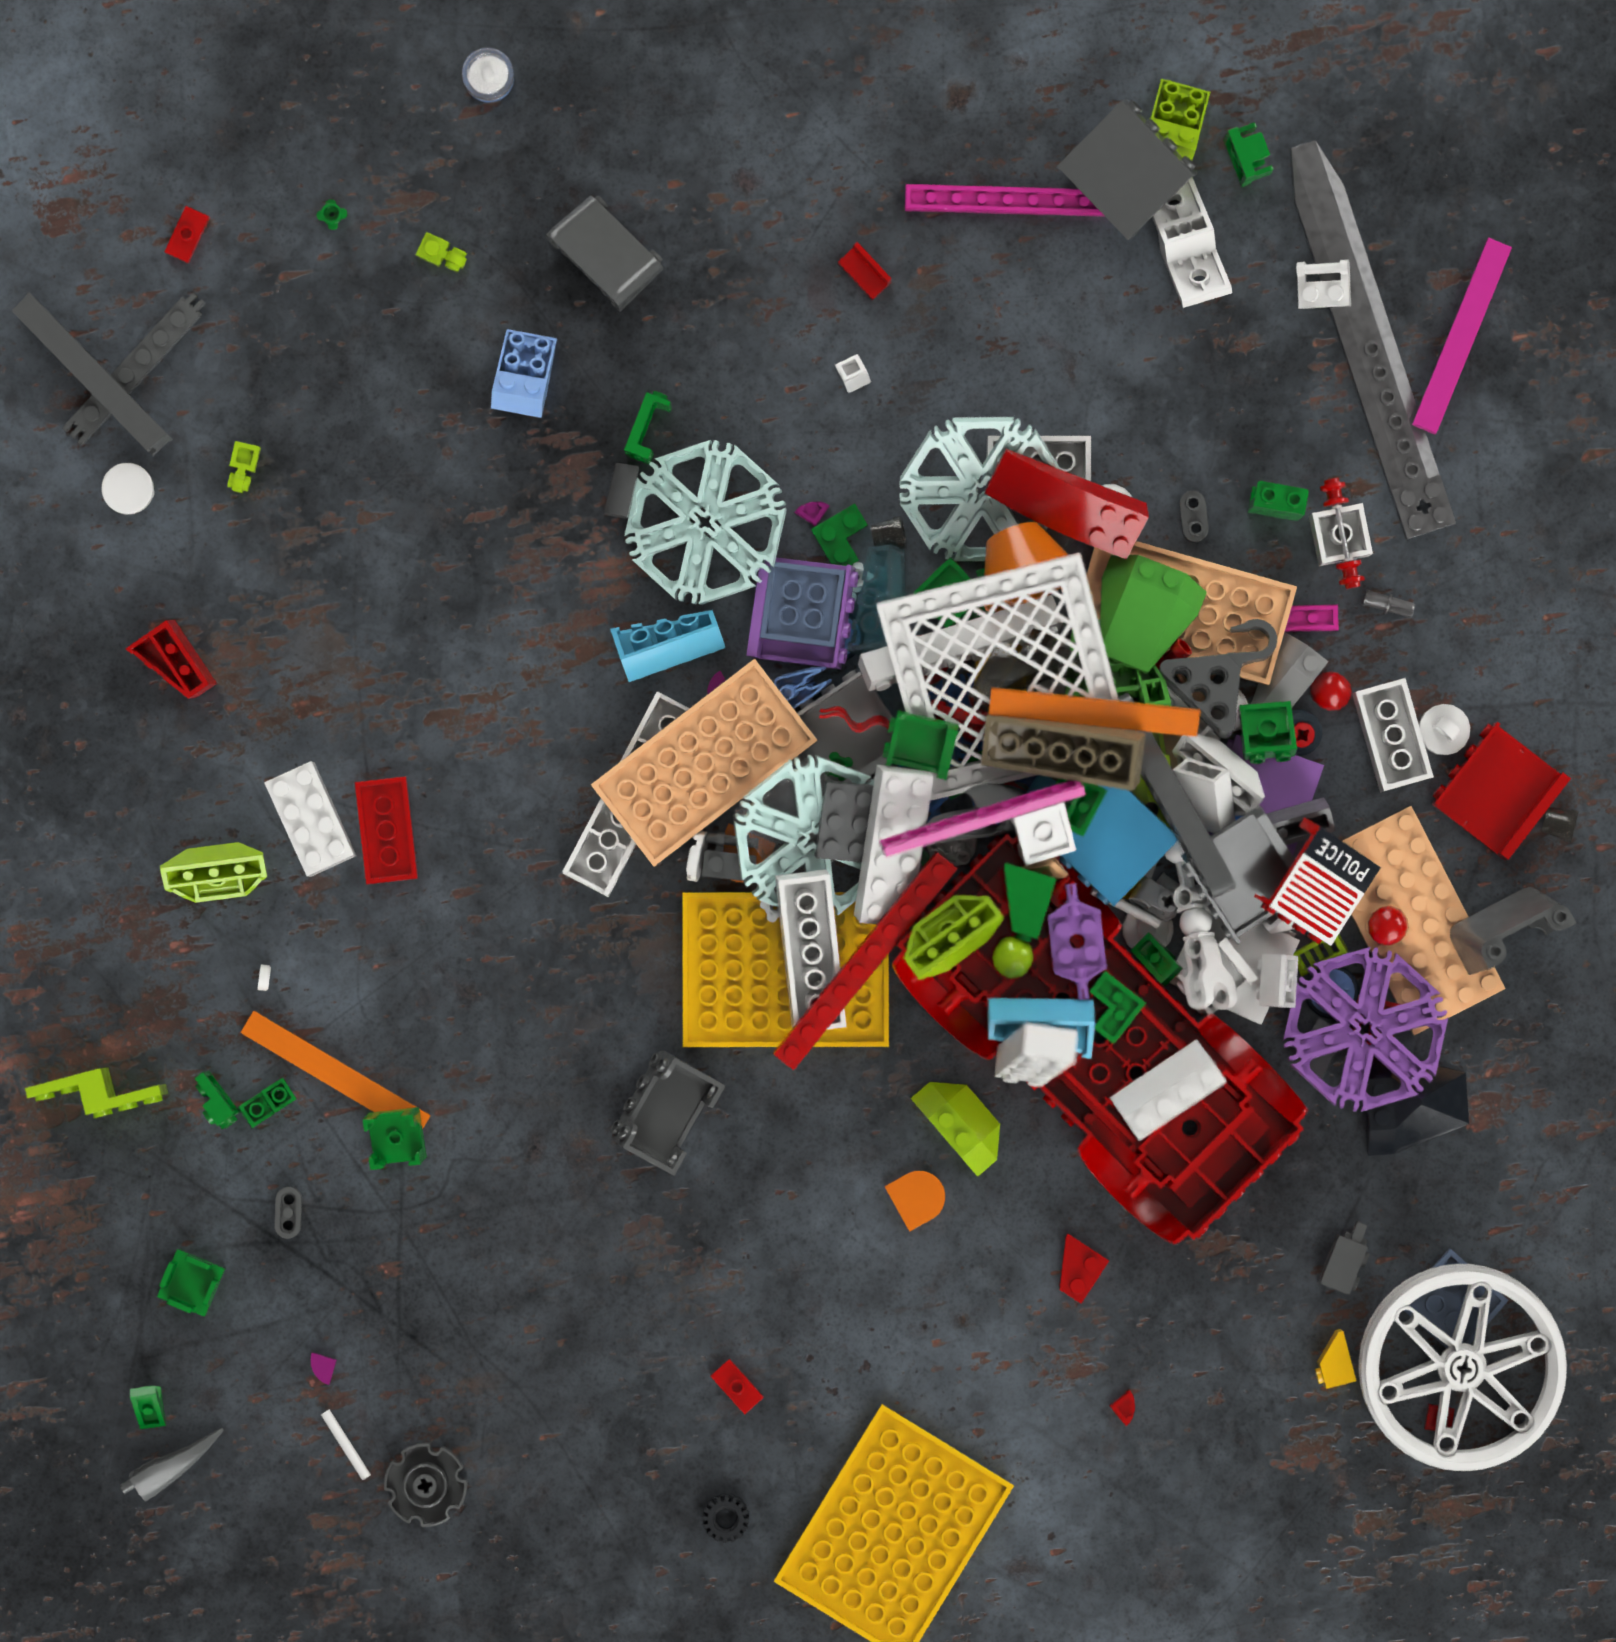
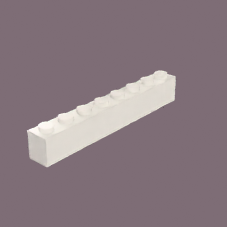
(879, 670)

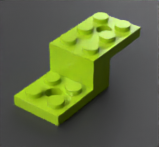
(97, 1092)

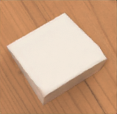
(853, 373)

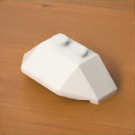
(1245, 781)

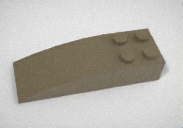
(1064, 750)

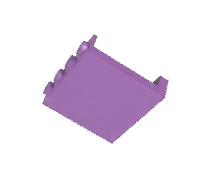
(797, 652)
(1283, 782)

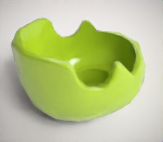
(1013, 957)

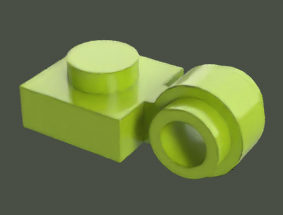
(435, 250)
(244, 459)

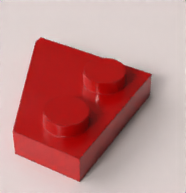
(1079, 1268)

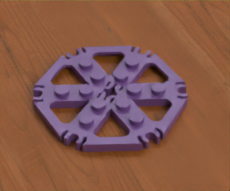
(1370, 1006)

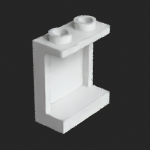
(1234, 963)

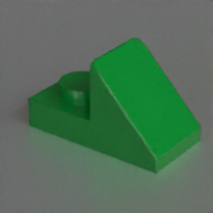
(1157, 959)
(148, 1406)

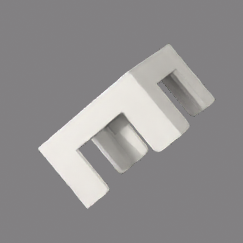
(1043, 834)

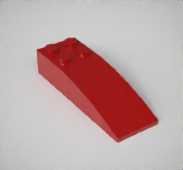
(1068, 503)

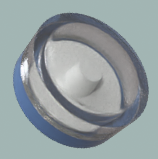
(488, 75)

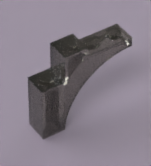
(1010, 672)

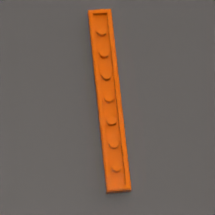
(1094, 712)
(324, 1066)

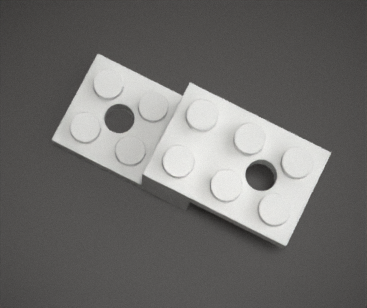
(1190, 248)

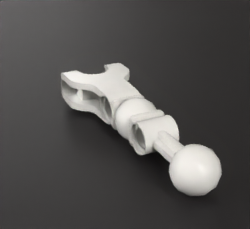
(1200, 947)

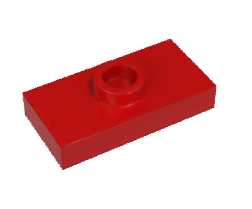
(187, 234)
(737, 1386)

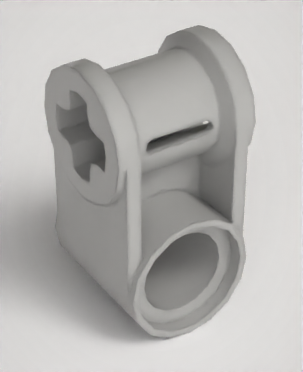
(1152, 898)

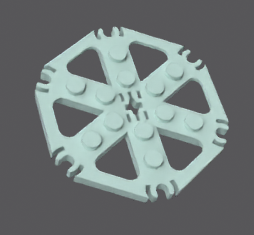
(957, 488)
(683, 531)
(790, 828)

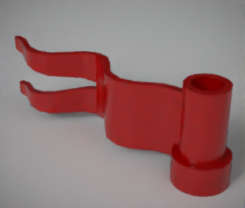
(854, 726)

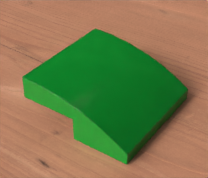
(1083, 808)

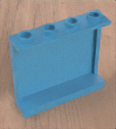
(1119, 845)

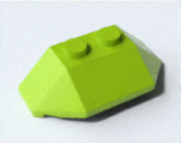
(214, 872)
(951, 934)
(962, 1122)

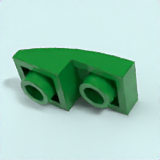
(267, 1103)

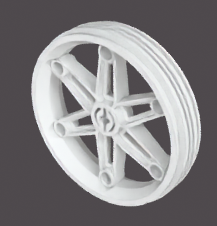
(1470, 1378)

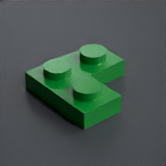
(834, 532)
(1121, 1003)

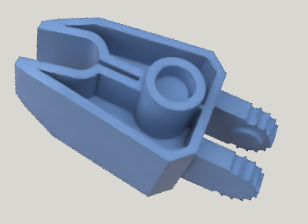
(793, 685)

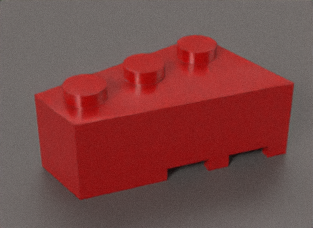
(173, 658)

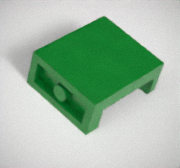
(633, 447)
(1278, 500)
(921, 743)

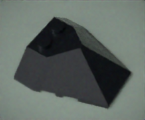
(1416, 1119)

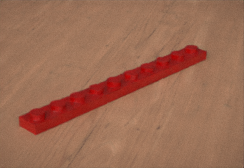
(865, 960)

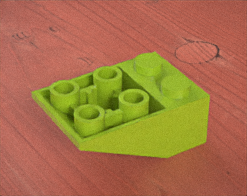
(1180, 114)

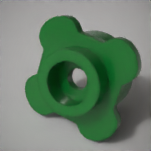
(324, 214)
(848, 762)

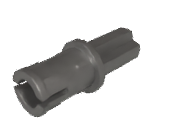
(1388, 603)

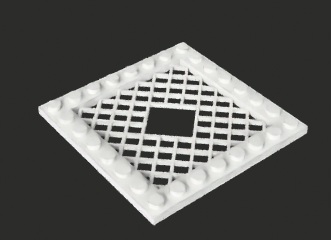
(970, 594)

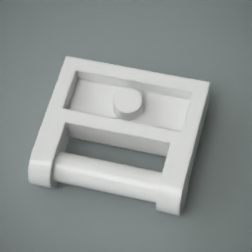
(1324, 293)

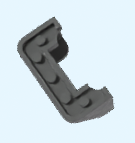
(605, 251)
(1480, 935)

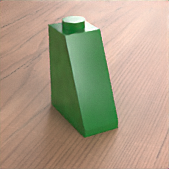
(1027, 900)

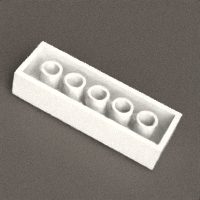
(897, 805)
(808, 939)

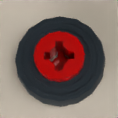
(1311, 729)

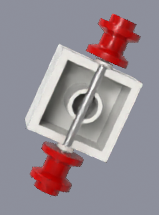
(1341, 534)

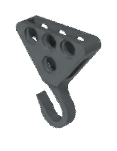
(1228, 666)

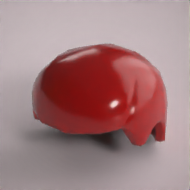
(1331, 691)
(1388, 925)

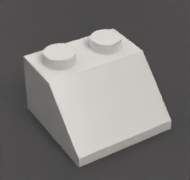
(1277, 980)

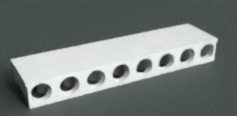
(605, 842)

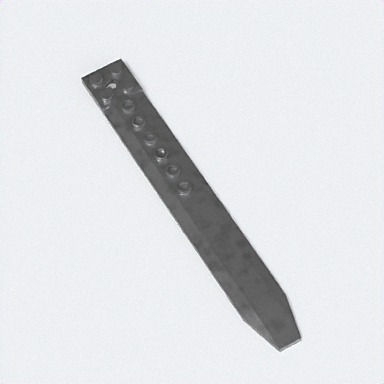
(1370, 346)

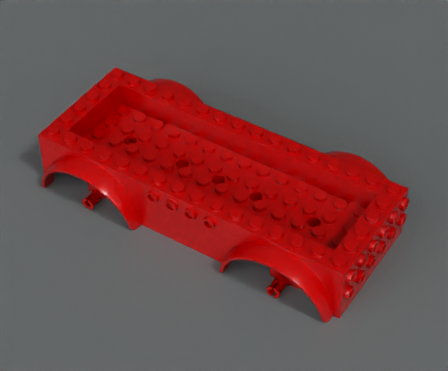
(1238, 1125)

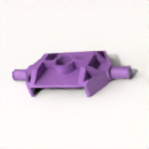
(1086, 961)

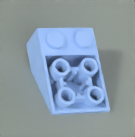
(523, 373)

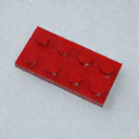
(386, 830)

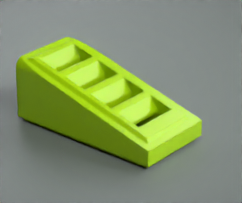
(1342, 949)

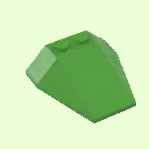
(1145, 609)

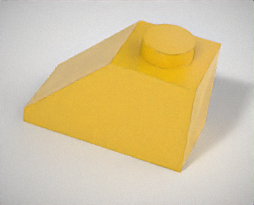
(1335, 1363)

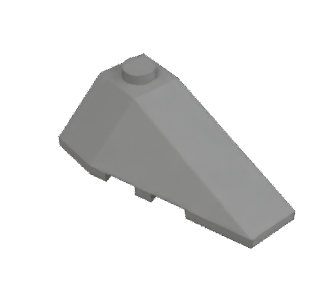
(1293, 672)

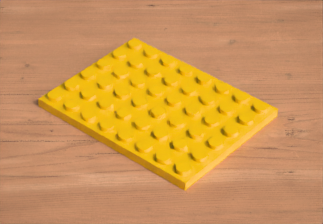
(739, 983)
(893, 1531)

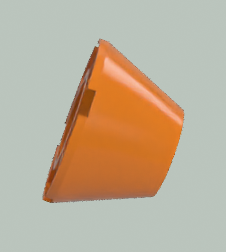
(1020, 547)

